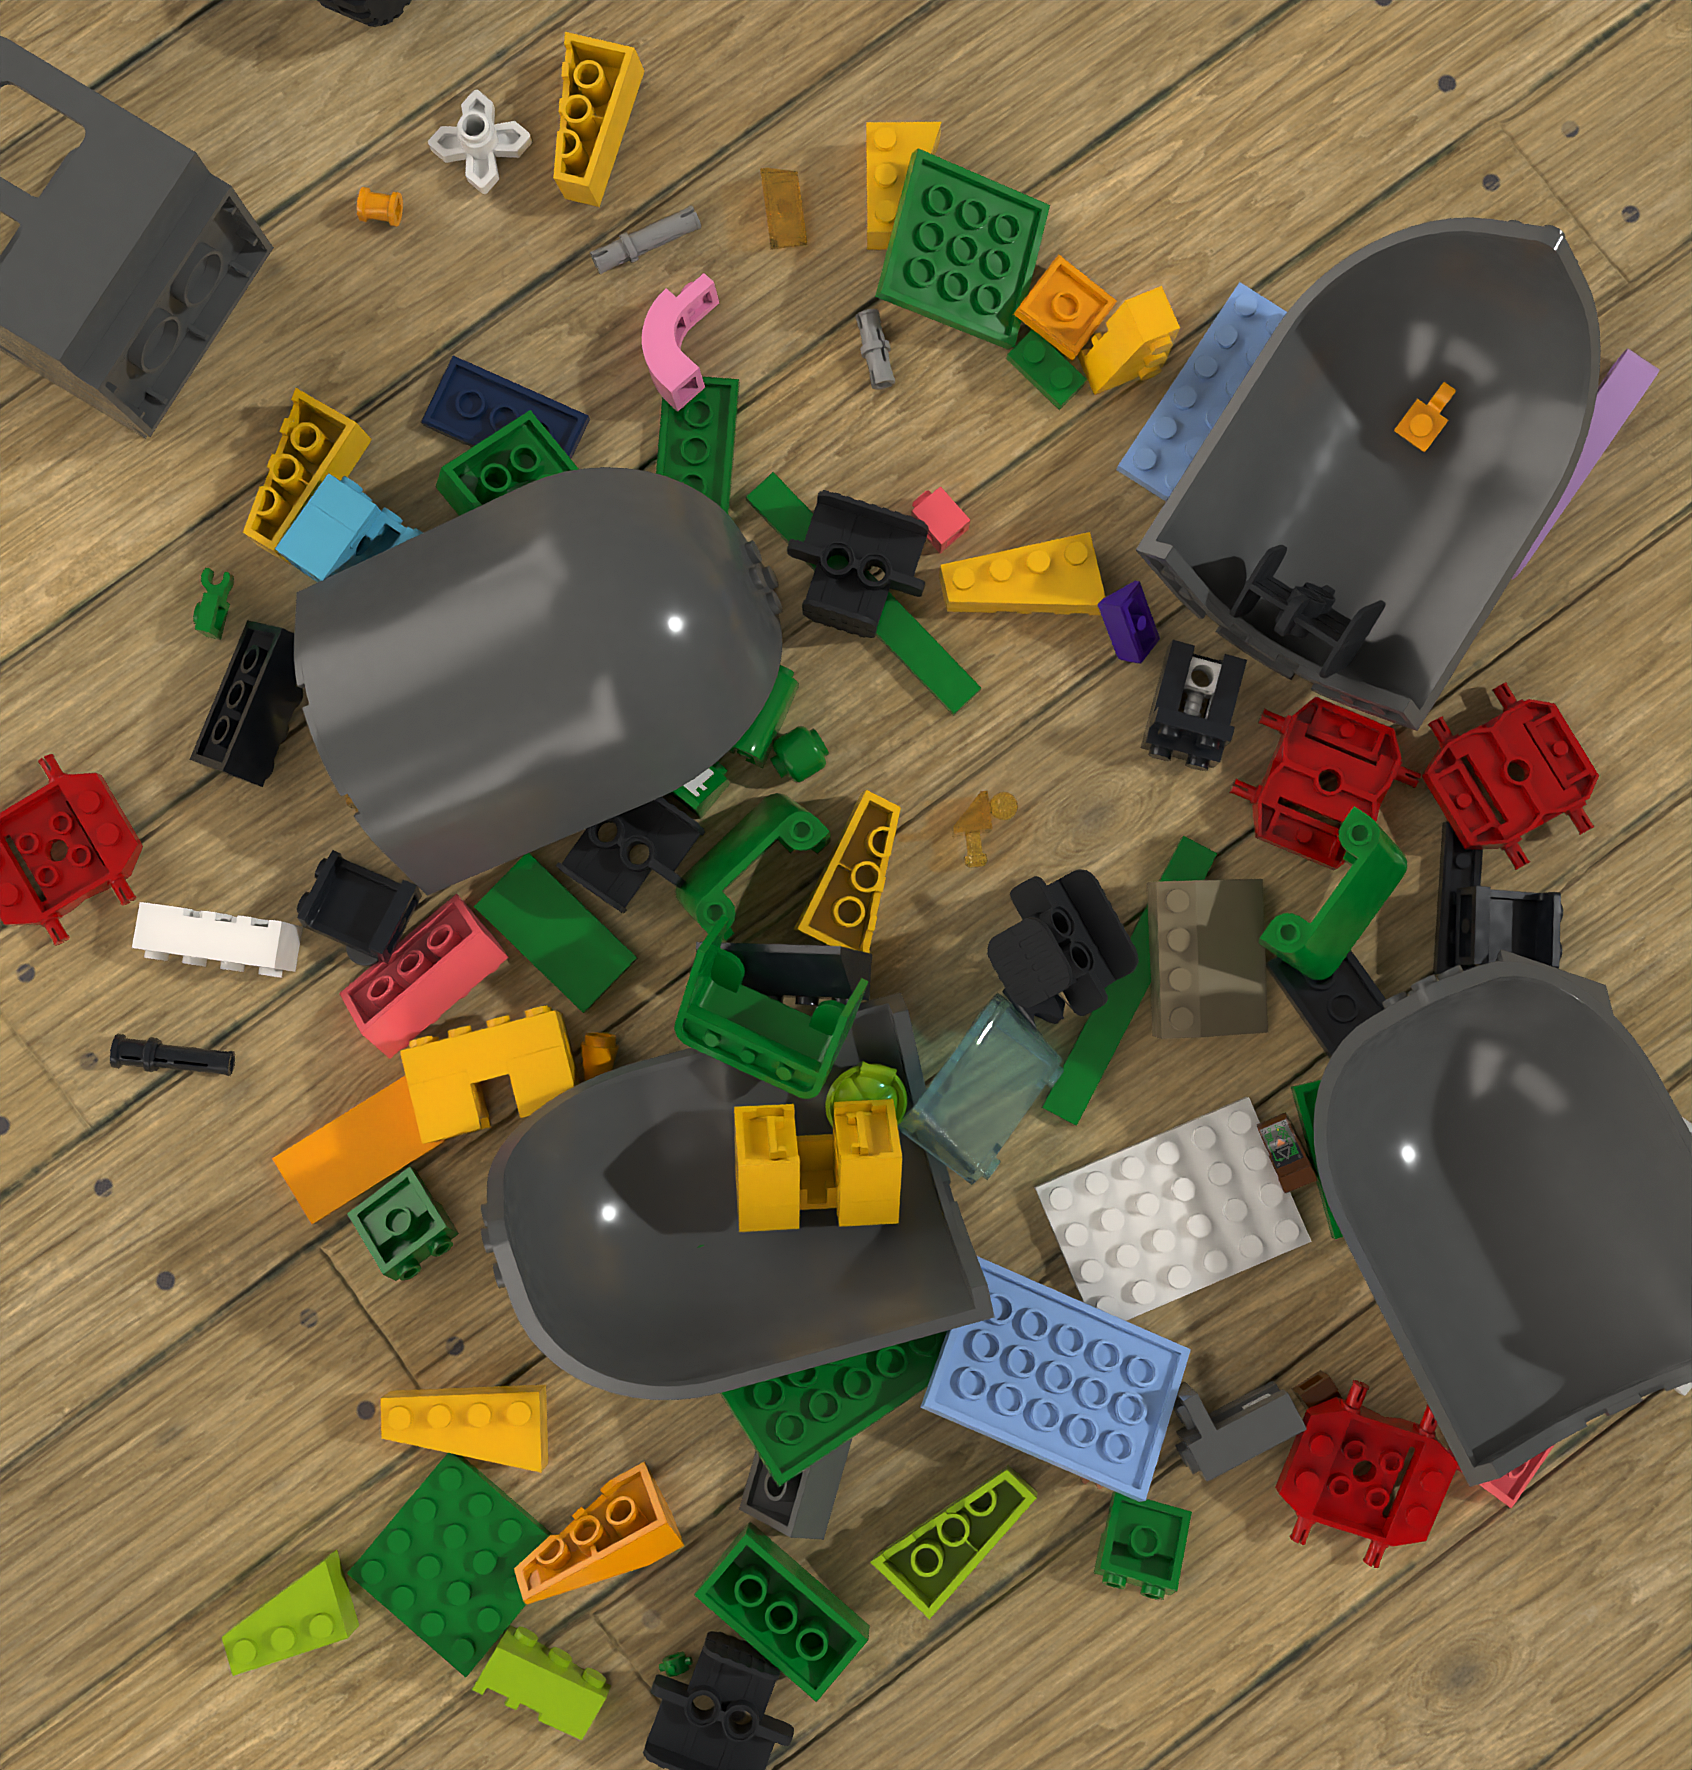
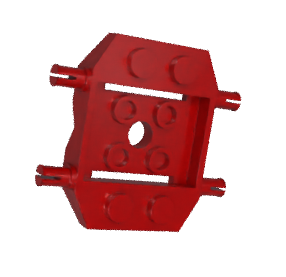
(1295, 776)
(1554, 781)
(98, 855)
(1324, 1490)

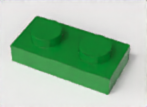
(1046, 369)

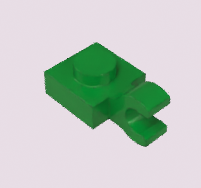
(213, 609)

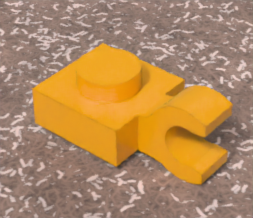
(1424, 421)

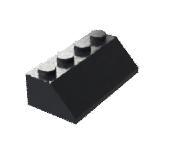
(251, 706)
(802, 971)

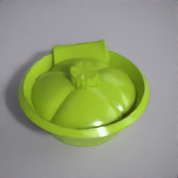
(867, 1083)

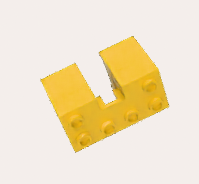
(448, 1072)
(845, 1170)

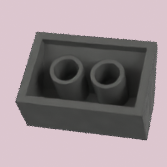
(800, 1505)

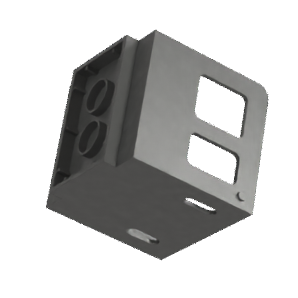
(120, 256)

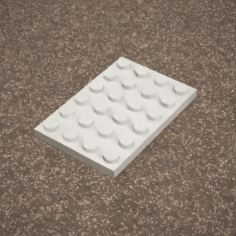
(1172, 1213)

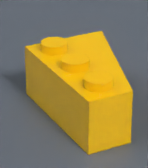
(887, 162)
(1135, 342)

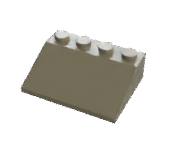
(1207, 958)

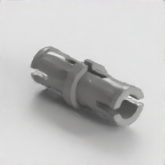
(875, 349)

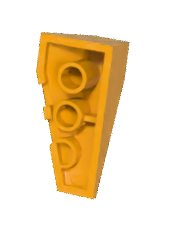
(611, 1537)

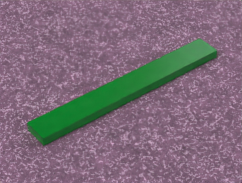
(896, 625)
(1109, 1023)

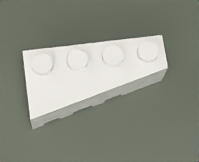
(217, 937)

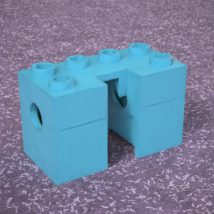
(340, 530)

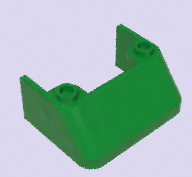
(757, 1031)

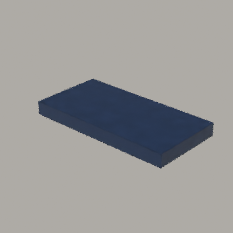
(478, 403)

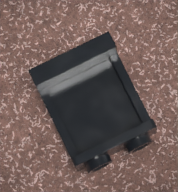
(358, 907)
(1507, 921)

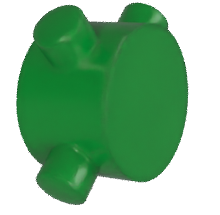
(675, 1664)

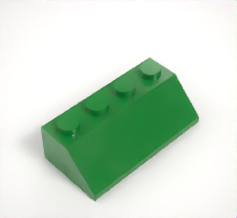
(783, 1611)

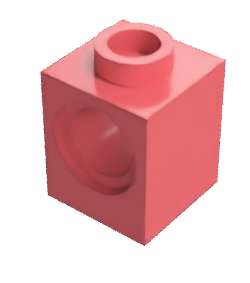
(942, 516)

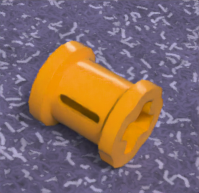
(379, 206)

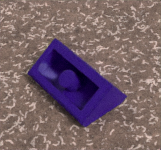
(1129, 623)

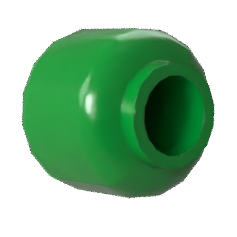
(799, 754)

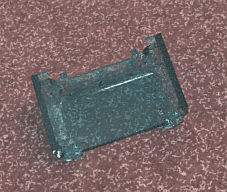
(982, 1091)

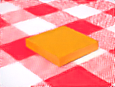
(1065, 307)

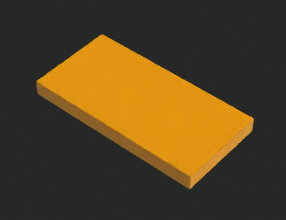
(354, 1152)

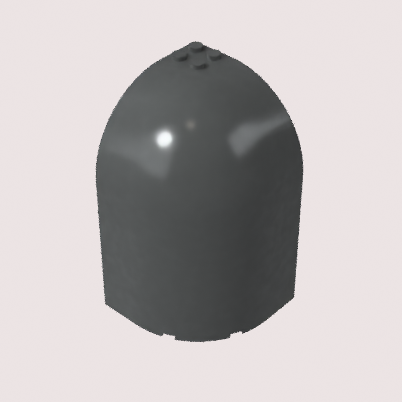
(1316, 465)
(536, 666)
(636, 1169)
(1513, 1205)

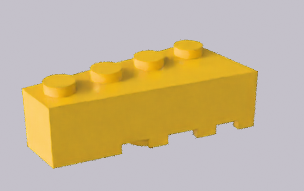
(594, 112)
(311, 446)
(1039, 577)
(851, 884)
(475, 1422)

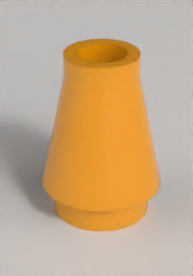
(598, 1053)

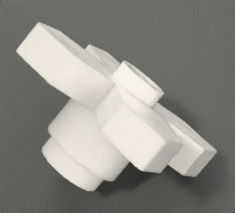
(480, 141)

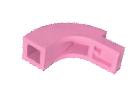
(662, 334)

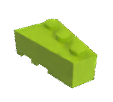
(296, 1620)
(544, 1682)

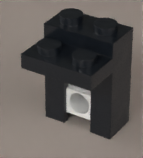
(1186, 734)

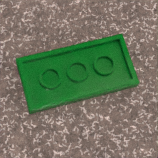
(700, 440)
(556, 932)

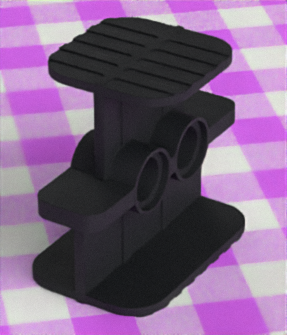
(866, 539)
(1308, 611)
(607, 867)
(1063, 944)
(709, 1739)

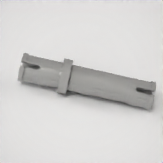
(644, 240)

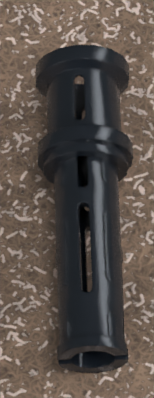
(155, 1054)

